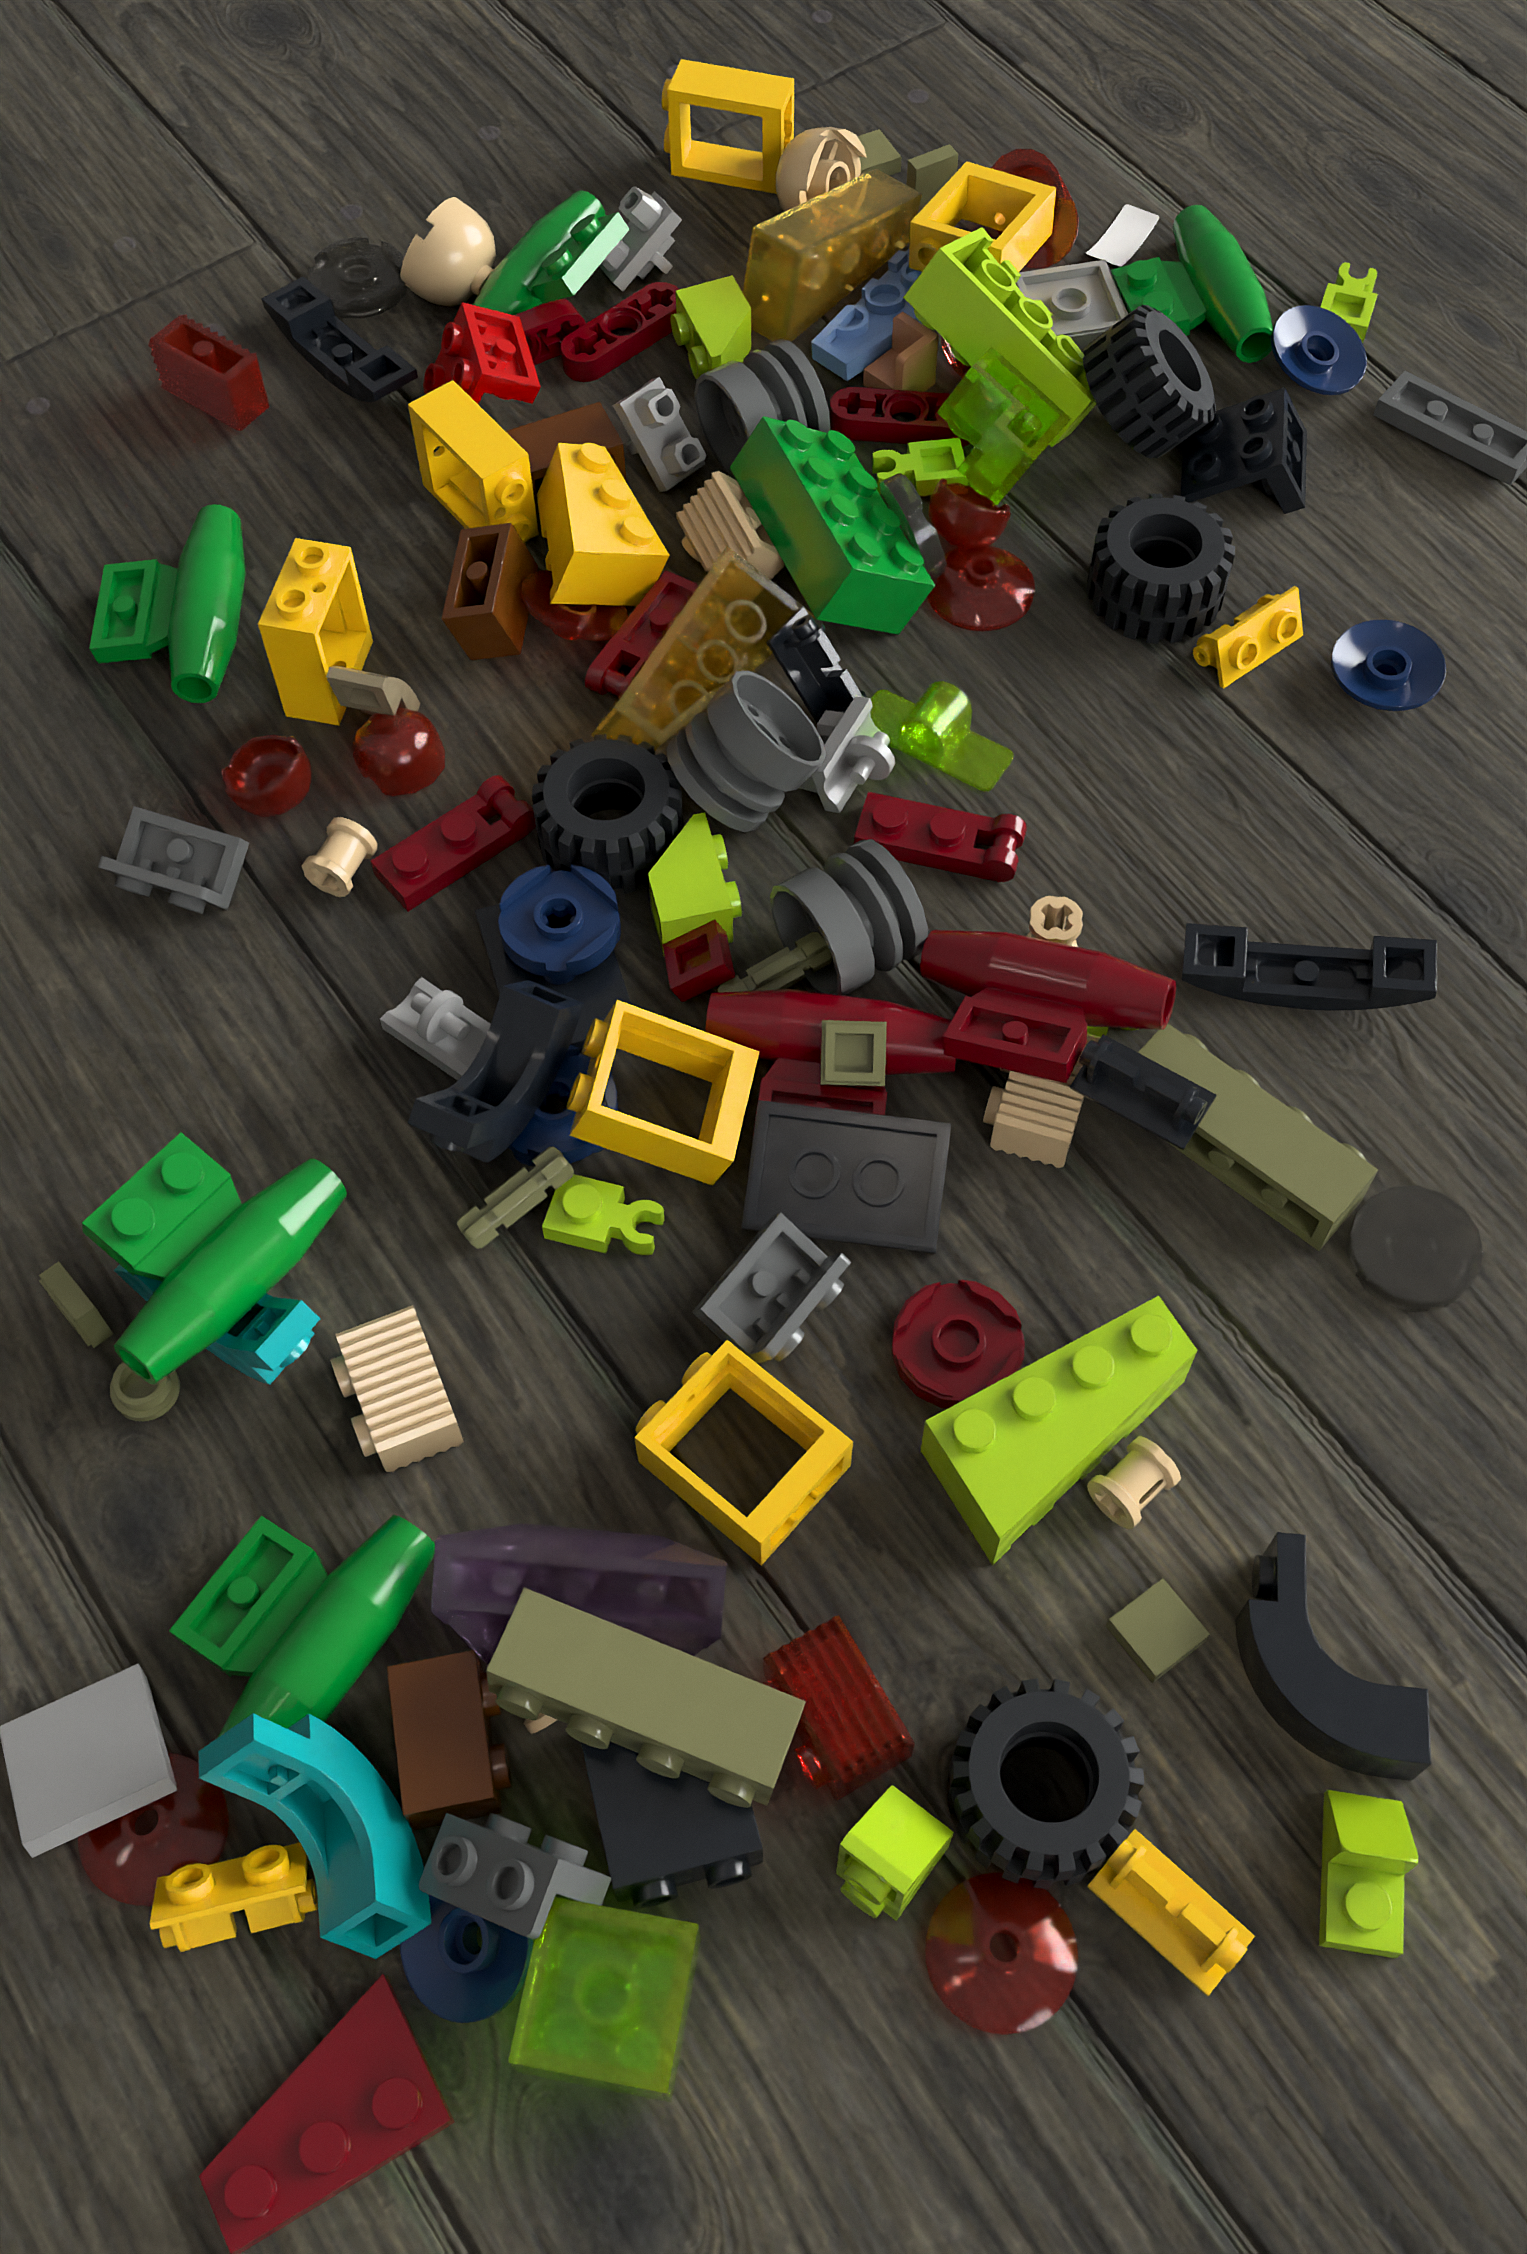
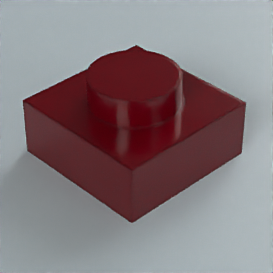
(698, 960)

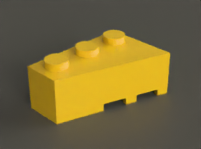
(595, 531)

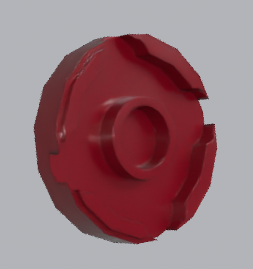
(956, 1341)

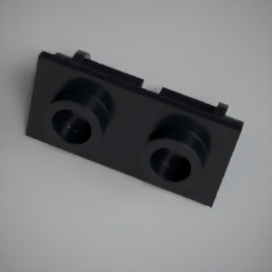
(813, 665)
(1142, 1091)

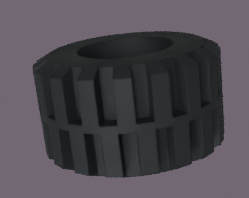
(1149, 382)
(1160, 568)
(601, 778)
(1082, 1735)

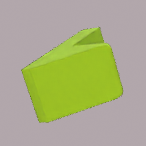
(1363, 1873)

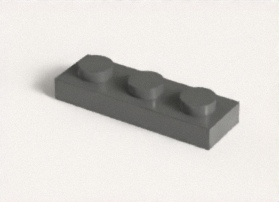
(1455, 427)

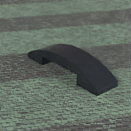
(332, 347)
(1308, 976)

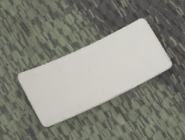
(1124, 235)

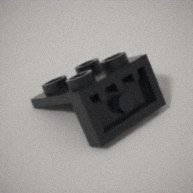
(1249, 444)

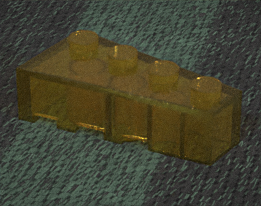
(823, 251)
(708, 640)

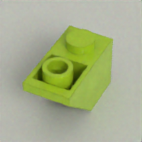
(712, 324)
(690, 885)
(890, 1854)

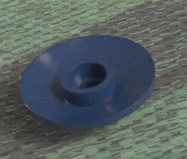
(1318, 350)
(1388, 665)
(457, 1975)

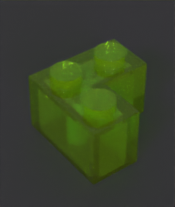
(1004, 421)

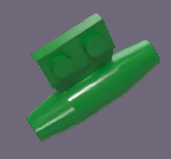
(553, 256)
(1207, 284)
(182, 607)
(208, 1249)
(295, 1626)

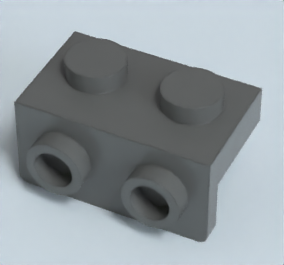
(179, 858)
(772, 1291)
(503, 1876)

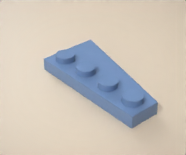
(865, 329)

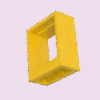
(736, 92)
(991, 199)
(478, 467)
(314, 624)
(678, 1047)
(794, 1495)

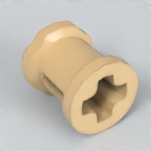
(339, 856)
(1049, 919)
(1133, 1482)

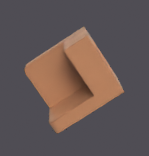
(909, 362)

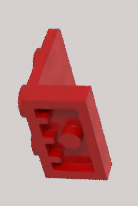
(485, 355)

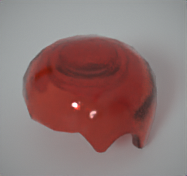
(966, 516)
(399, 751)
(268, 775)

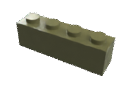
(1265, 1147)
(644, 1698)

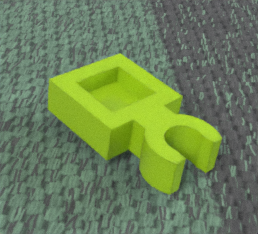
(1352, 298)
(923, 464)
(593, 1211)

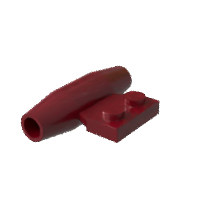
(1037, 997)
(788, 1031)

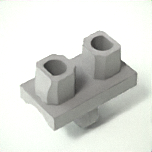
(645, 241)
(660, 434)
(853, 754)
(437, 1027)

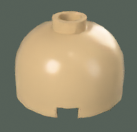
(816, 164)
(452, 258)

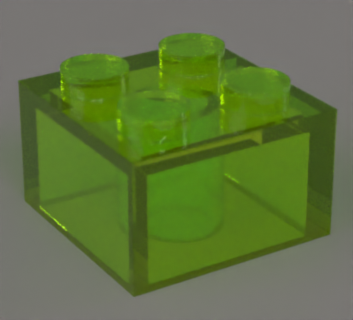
(607, 1999)

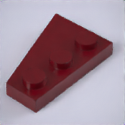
(329, 2125)

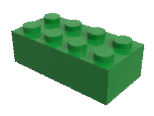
(831, 526)

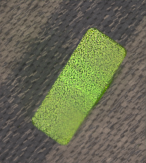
(940, 734)

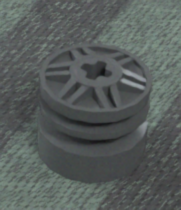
(767, 384)
(745, 751)
(860, 909)

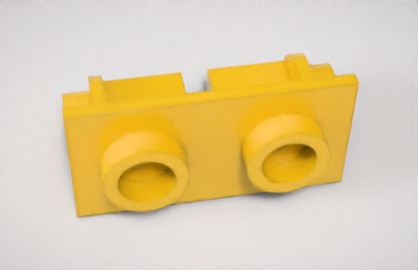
(1254, 637)
(199, 1899)
(1171, 1912)

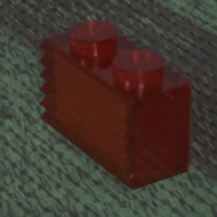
(209, 372)
(847, 1719)

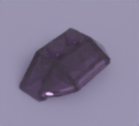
(616, 1576)

